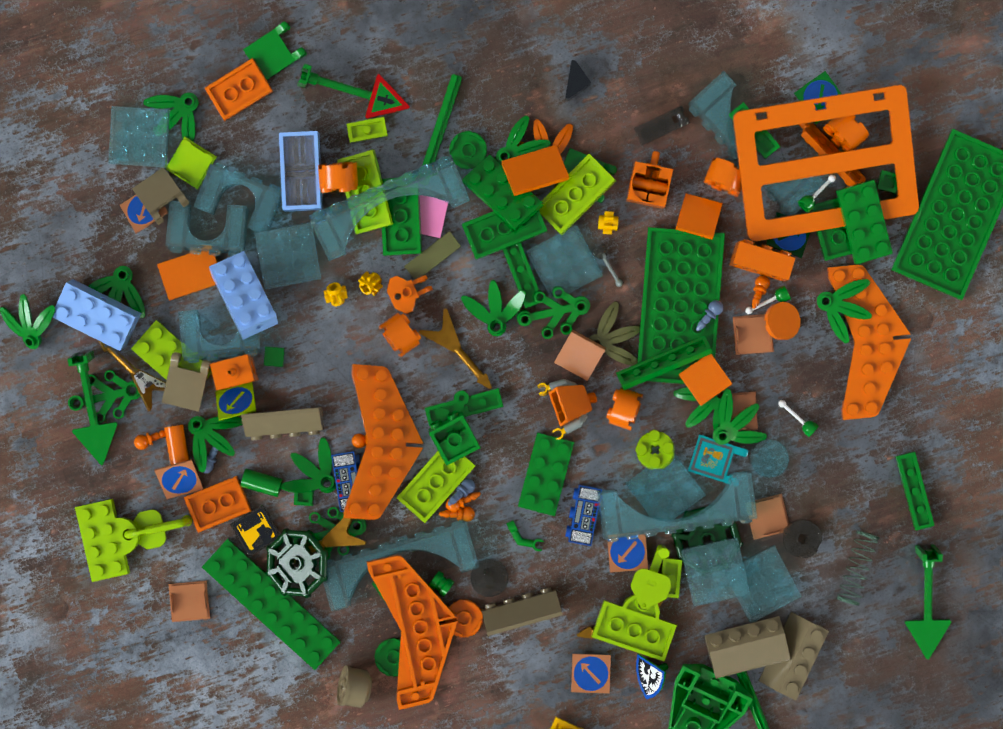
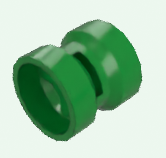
(441, 583)

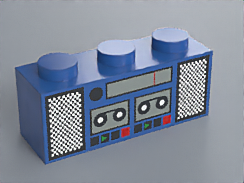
(345, 470)
(583, 515)

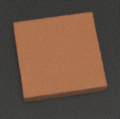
(580, 355)

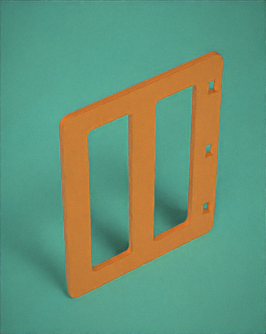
(755, 176)

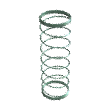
(846, 599)

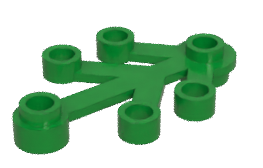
(556, 310)
(109, 395)
(329, 525)

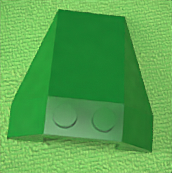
(706, 702)

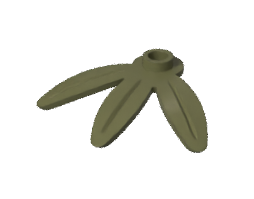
(620, 335)

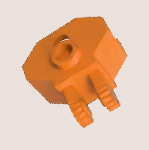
(408, 292)

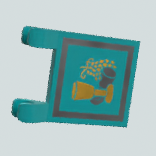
(713, 458)

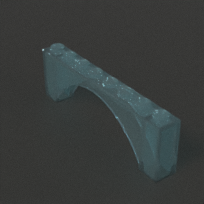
(713, 107)
(435, 180)
(733, 504)
(451, 543)

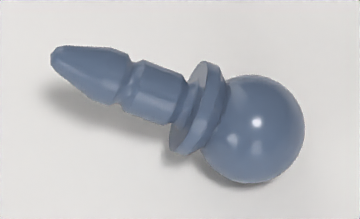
(714, 308)
(211, 460)
(466, 487)

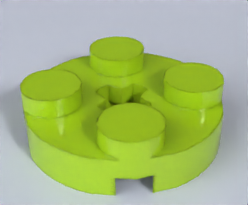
(651, 440)

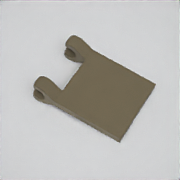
(157, 192)
(185, 386)

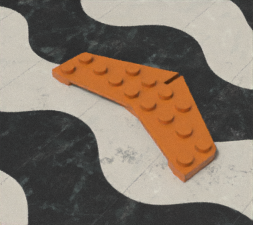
(874, 351)
(386, 454)
(423, 639)

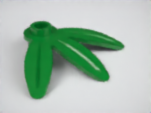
(180, 110)
(515, 136)
(119, 286)
(837, 305)
(496, 315)
(30, 332)
(700, 412)
(731, 428)
(205, 431)
(318, 476)

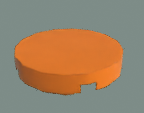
(782, 321)
(468, 617)

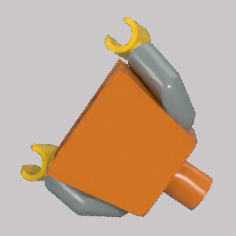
(570, 404)

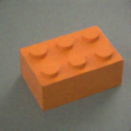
(762, 260)

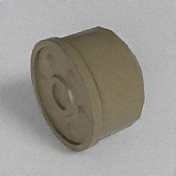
(353, 687)

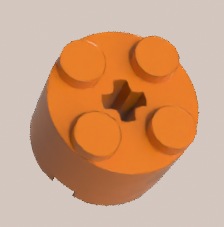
(846, 132)
(338, 176)
(724, 176)
(399, 334)
(625, 408)

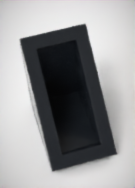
(577, 81)

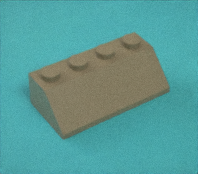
(283, 422)
(521, 611)
(804, 644)
(747, 647)

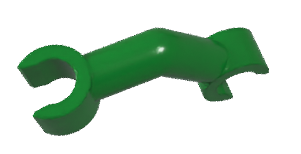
(522, 541)

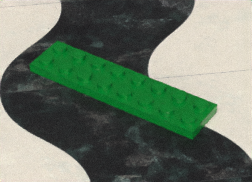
(264, 600)

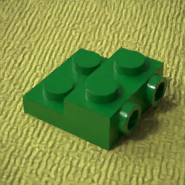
(453, 437)

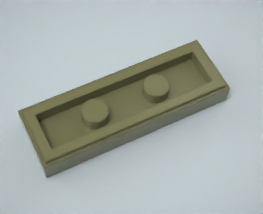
(432, 256)

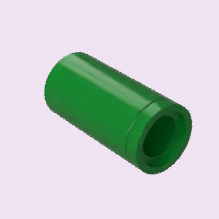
(261, 482)

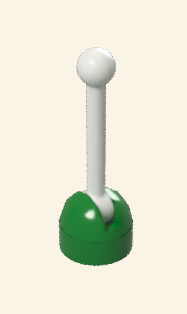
(807, 202)
(781, 295)
(808, 427)

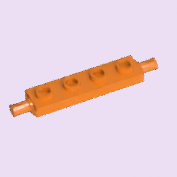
(823, 146)

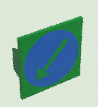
(816, 88)

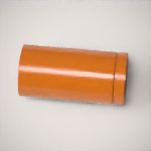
(176, 444)

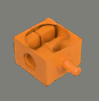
(649, 183)
(234, 372)

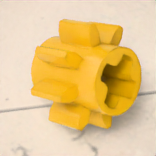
(608, 222)
(370, 283)
(335, 294)

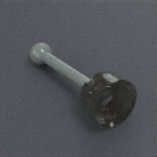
(601, 252)

